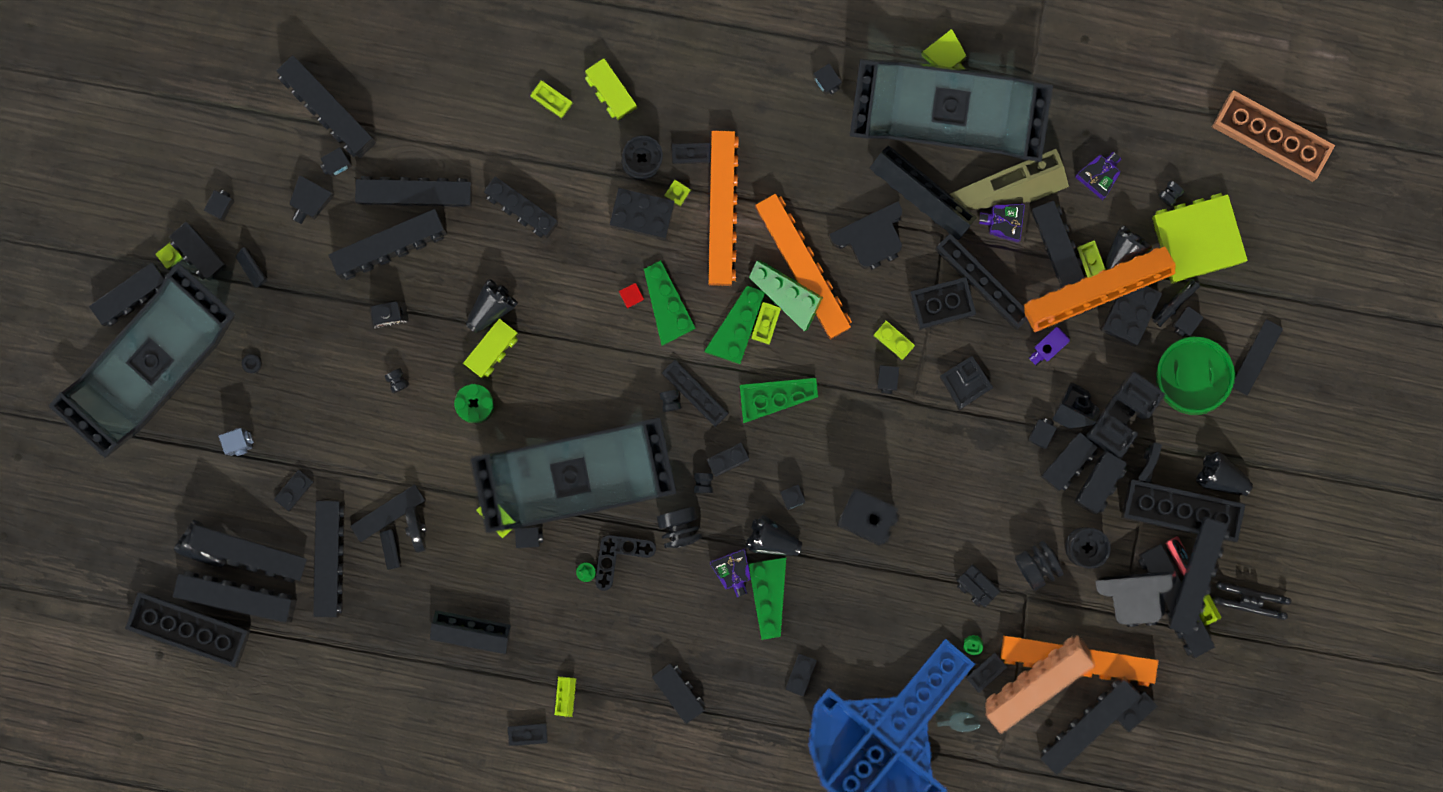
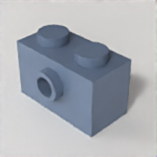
(236, 442)

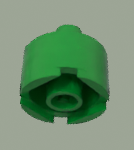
(463, 405)

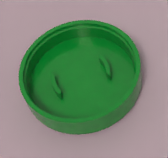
(1195, 375)

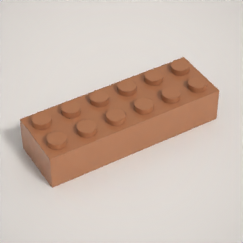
(1273, 136)
(1039, 683)

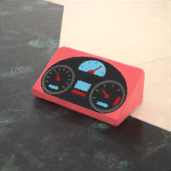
(1178, 553)

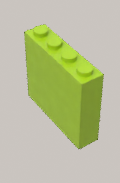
(1200, 237)

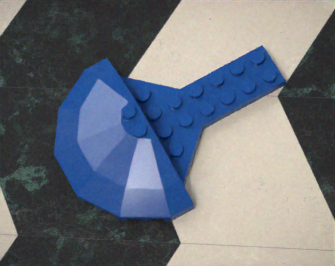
(885, 741)

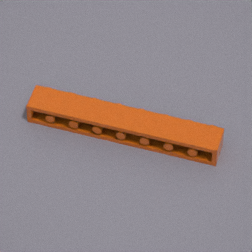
(721, 208)
(802, 265)
(1099, 288)
(1106, 664)

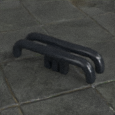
(1251, 600)

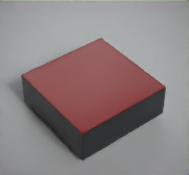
(631, 295)

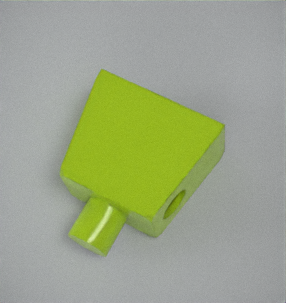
(946, 52)

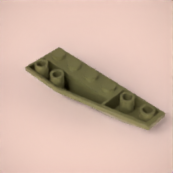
(1016, 184)

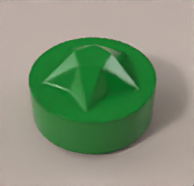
(585, 572)
(973, 645)

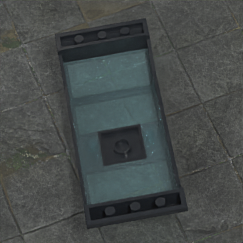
(951, 108)
(145, 363)
(572, 476)

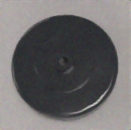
(415, 529)

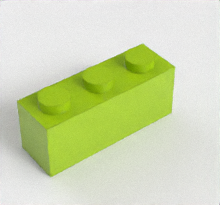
(610, 90)
(491, 349)

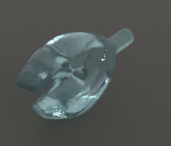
(957, 722)

